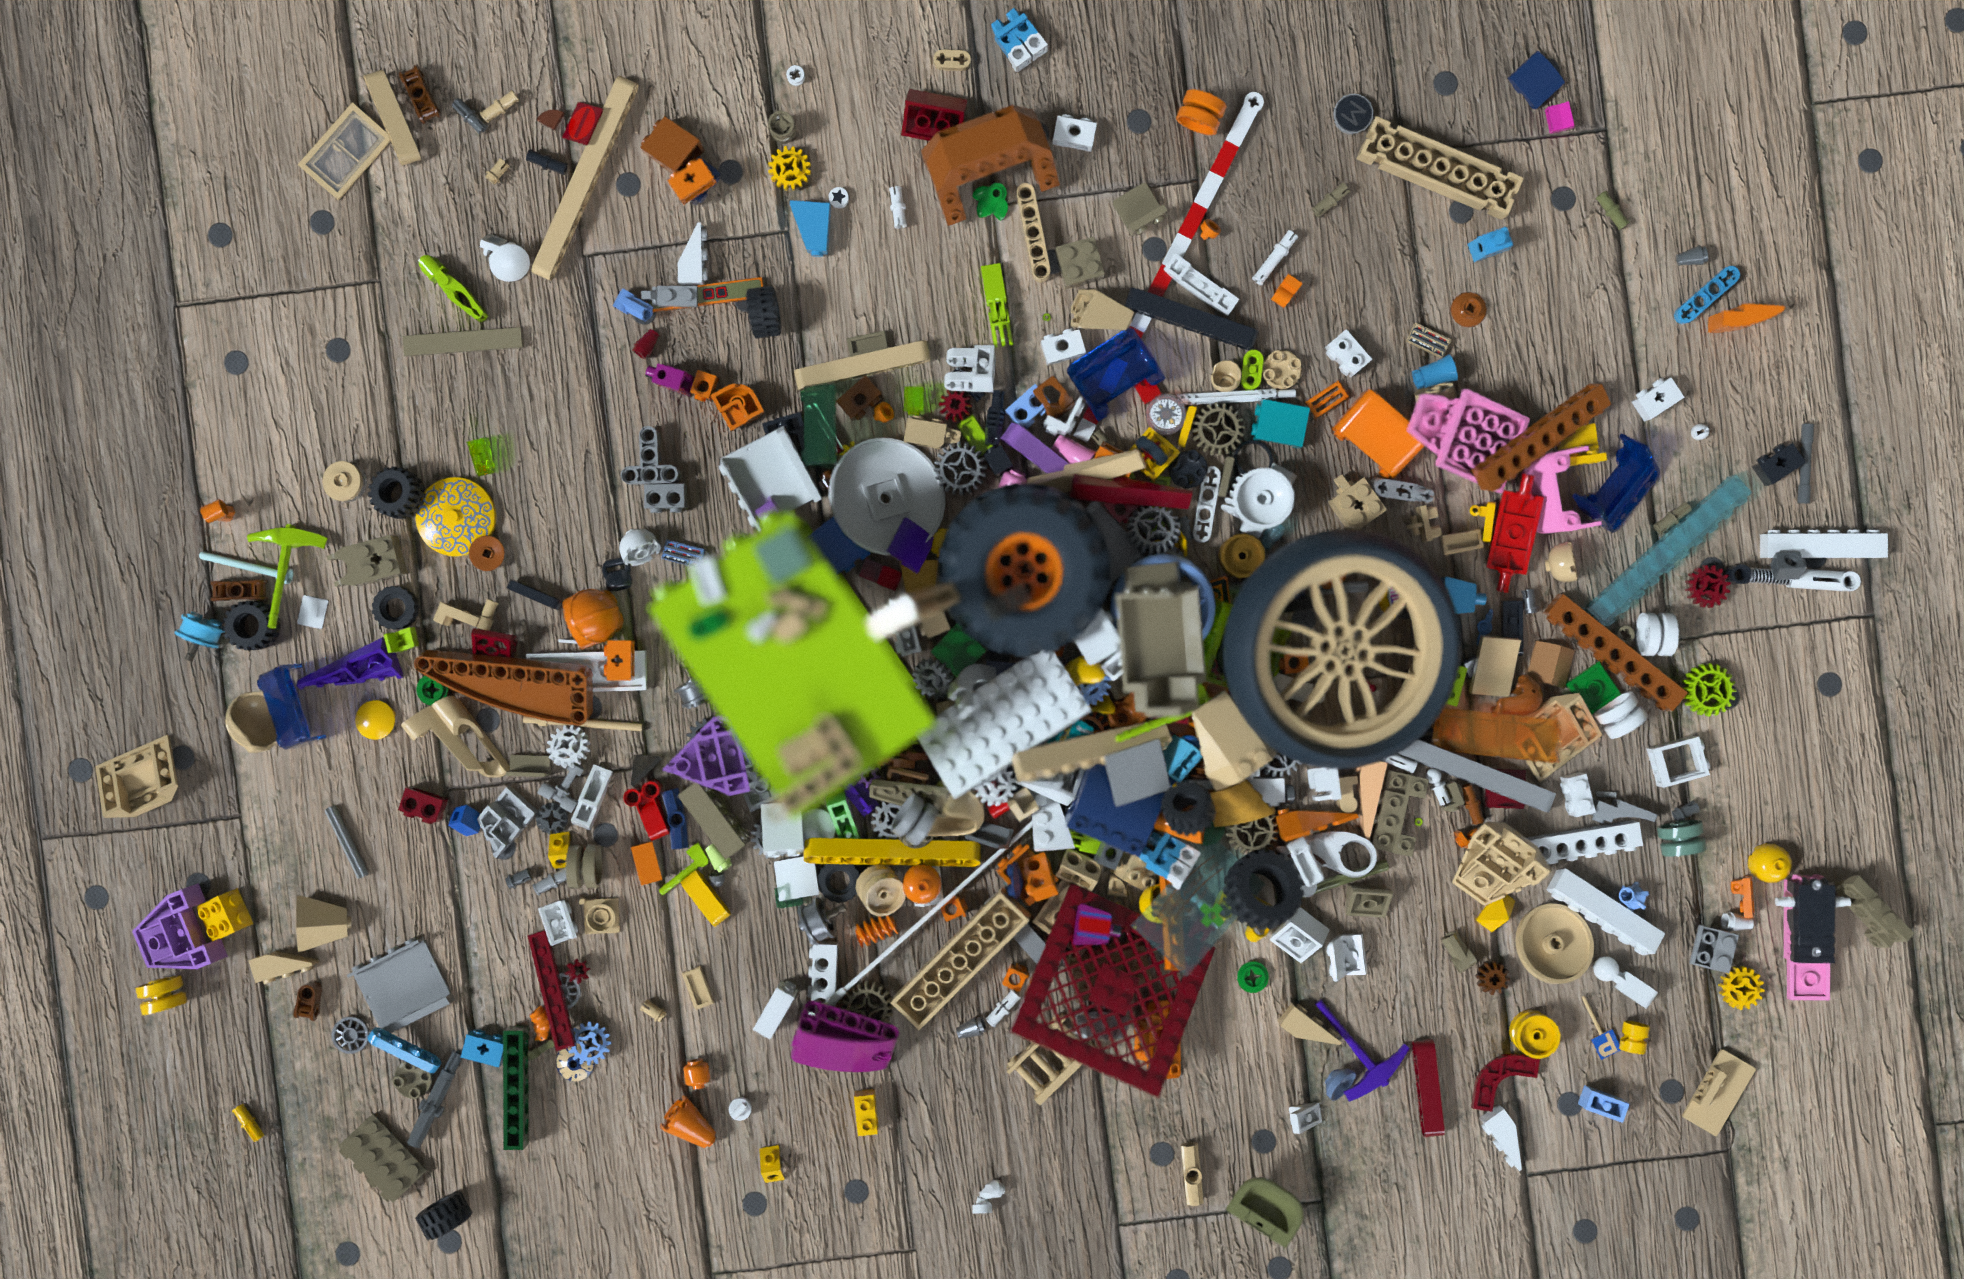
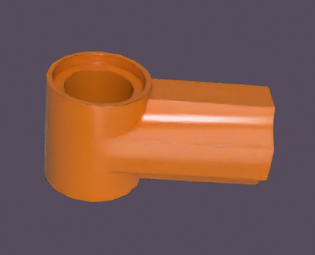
(217, 512)

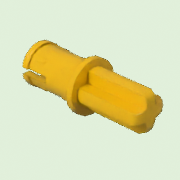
(248, 1122)

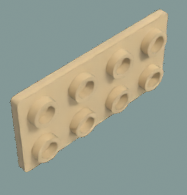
(1718, 1092)

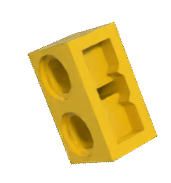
(866, 1112)

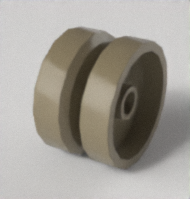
(584, 866)

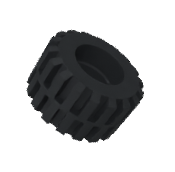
(763, 312)
(382, 489)
(235, 625)
(1183, 796)
(444, 1215)

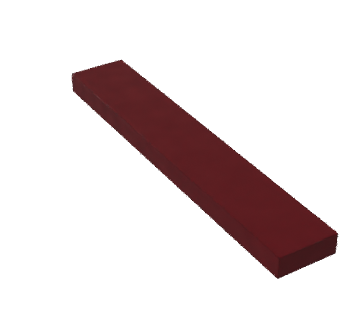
(552, 991)

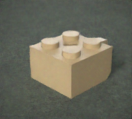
(1351, 493)

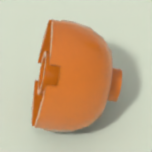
(921, 883)

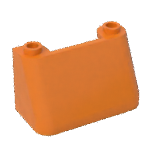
(1378, 433)

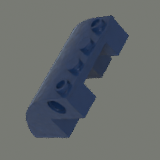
(1098, 816)

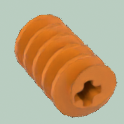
(876, 929)

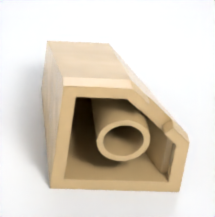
(1098, 311)
(319, 923)

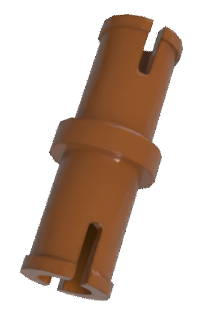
(1472, 804)

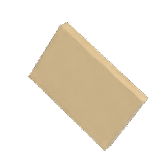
(1495, 666)

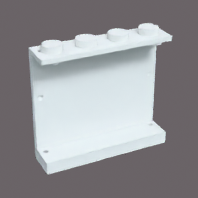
(769, 469)

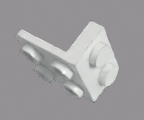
(1056, 427)
(1099, 639)
(1347, 956)

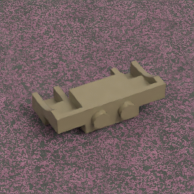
(1392, 810)
(1881, 920)

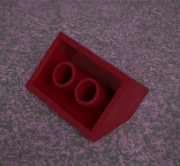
(931, 113)

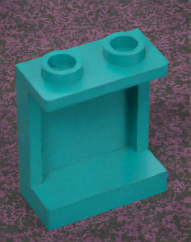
(1280, 423)

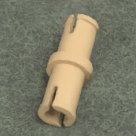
(499, 106)

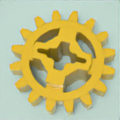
(785, 175)
(1738, 979)

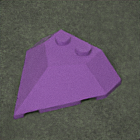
(712, 760)

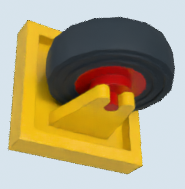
(1155, 452)

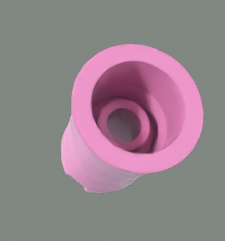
(1072, 451)

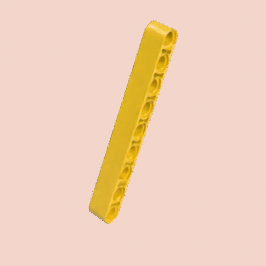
(890, 852)

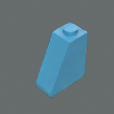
(813, 224)

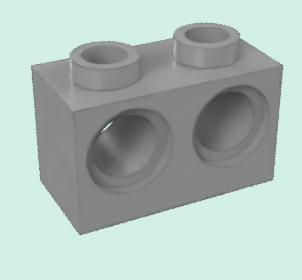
(665, 492)

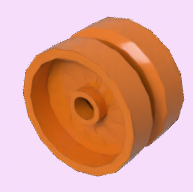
(1201, 112)

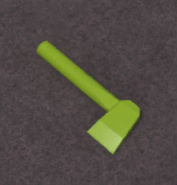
(700, 860)

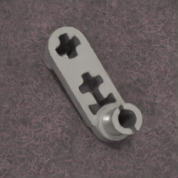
(1388, 489)

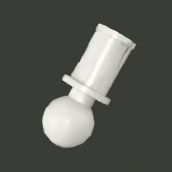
(1439, 787)

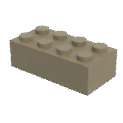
(714, 819)

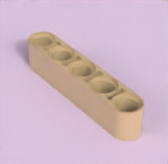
(392, 117)
(1033, 223)

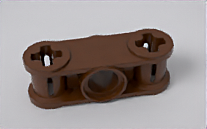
(425, 105)
(228, 590)

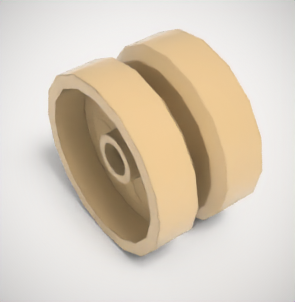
(880, 890)

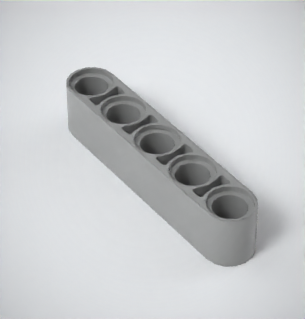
(1029, 940)

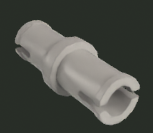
(551, 881)

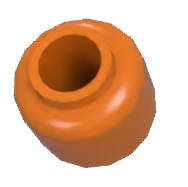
(696, 1073)

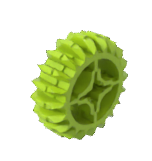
(1723, 697)

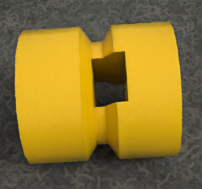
(1634, 1037)

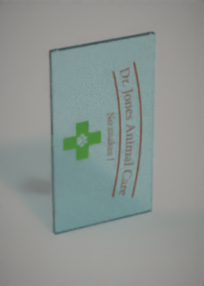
(1192, 919)

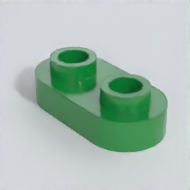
(708, 625)

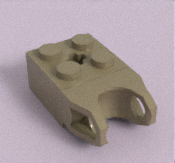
(364, 564)

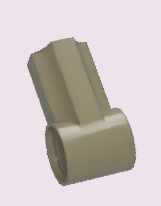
(1461, 956)

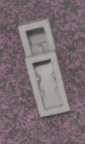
(1619, 809)

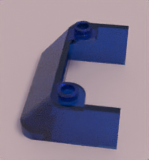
(1624, 487)
(285, 707)

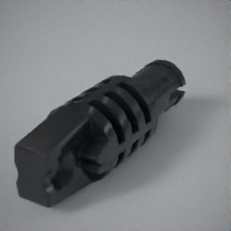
(995, 419)

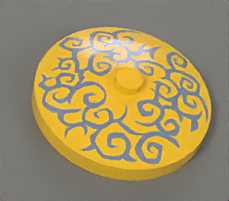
(455, 515)

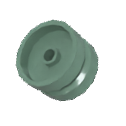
(1682, 838)

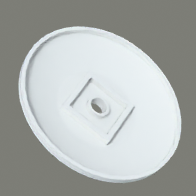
(889, 469)

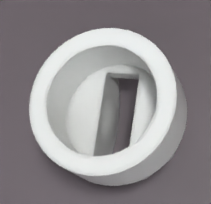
(1698, 427)

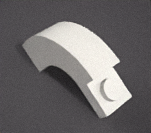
(965, 683)

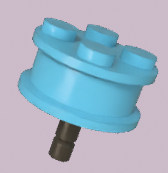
(199, 632)

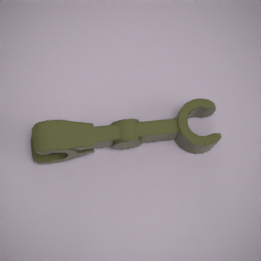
(537, 1051)

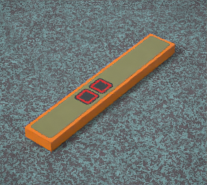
(719, 293)

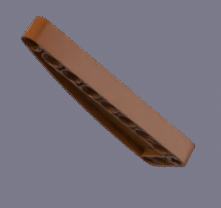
(527, 694)

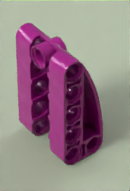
(839, 1046)

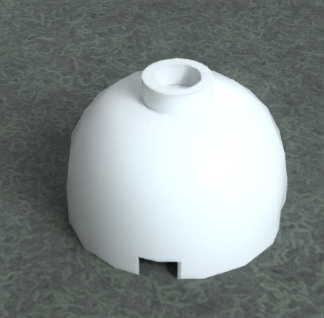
(638, 546)

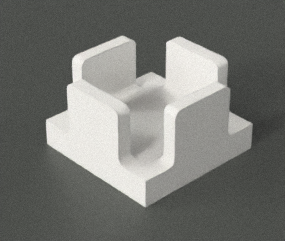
(1324, 780)

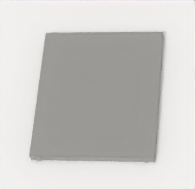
(1137, 772)

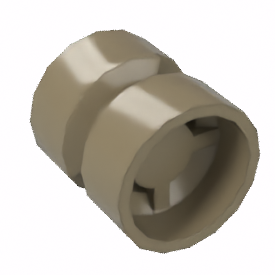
(782, 127)

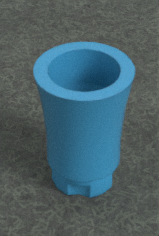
(1435, 373)

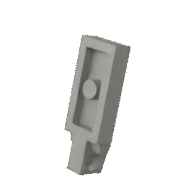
(672, 296)

